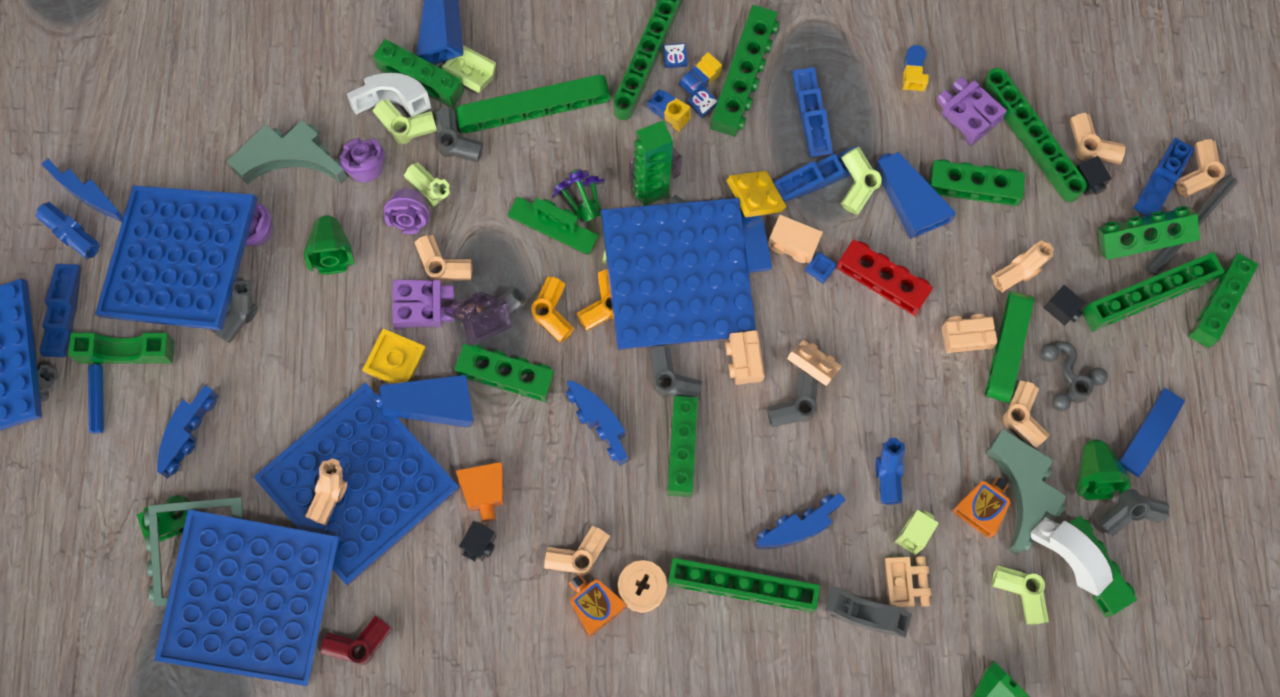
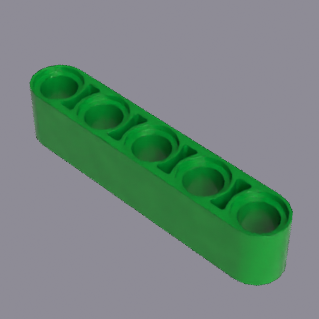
(1009, 346)

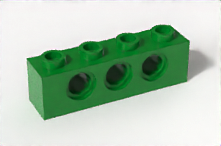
(436, 81)
(965, 188)
(1184, 231)
(1223, 300)
(536, 389)
(682, 446)

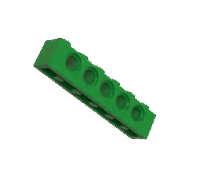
(758, 20)
(652, 163)
(1152, 291)
(744, 585)

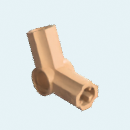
(1085, 135)
(1207, 161)
(1024, 266)
(451, 268)
(1021, 404)
(328, 491)
(565, 559)

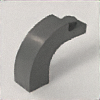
(867, 614)

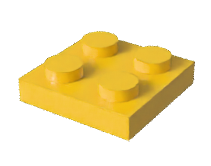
(756, 193)
(394, 358)

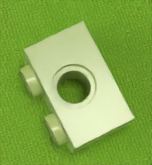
(916, 531)

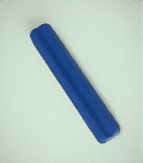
(95, 398)

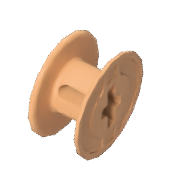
(634, 574)

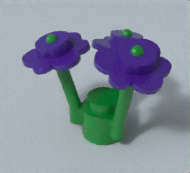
(588, 209)

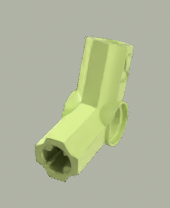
(393, 120)
(859, 169)
(432, 188)
(1015, 582)

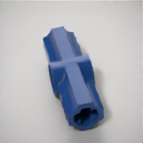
(67, 230)

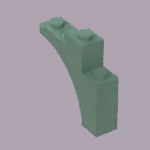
(272, 151)
(1025, 471)

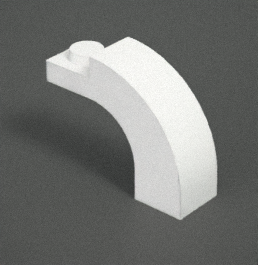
(391, 86)
(1078, 550)

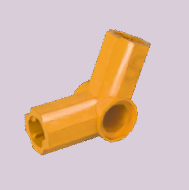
(598, 312)
(552, 321)

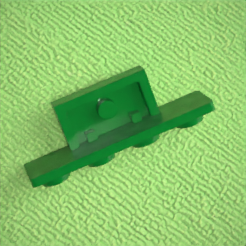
(553, 222)

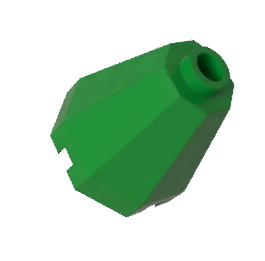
(328, 247)
(1100, 472)
(997, 683)

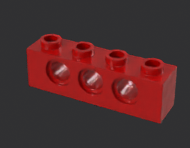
(871, 278)

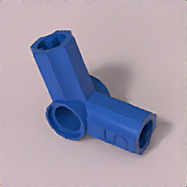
(890, 471)

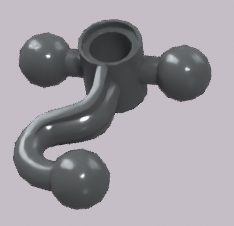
(1097, 376)

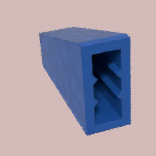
(440, 31)
(913, 198)
(429, 400)

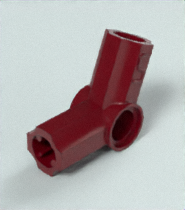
(345, 648)

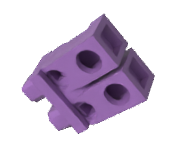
(971, 109)
(420, 303)

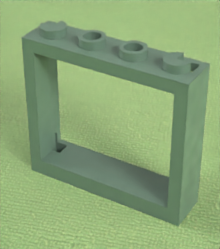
(153, 540)

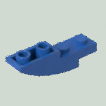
(1163, 177)
(596, 412)
(177, 437)
(793, 530)

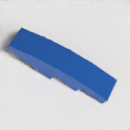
(811, 112)
(812, 177)
(86, 193)
(755, 244)
(61, 310)
(1151, 432)

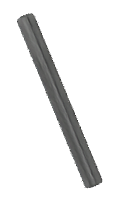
(1203, 212)

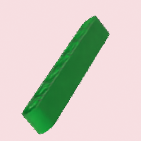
(644, 58)
(532, 104)
(1035, 145)

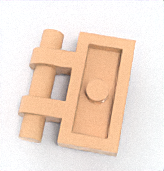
(814, 362)
(900, 585)

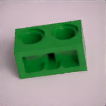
(169, 526)

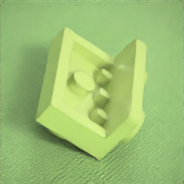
(472, 68)

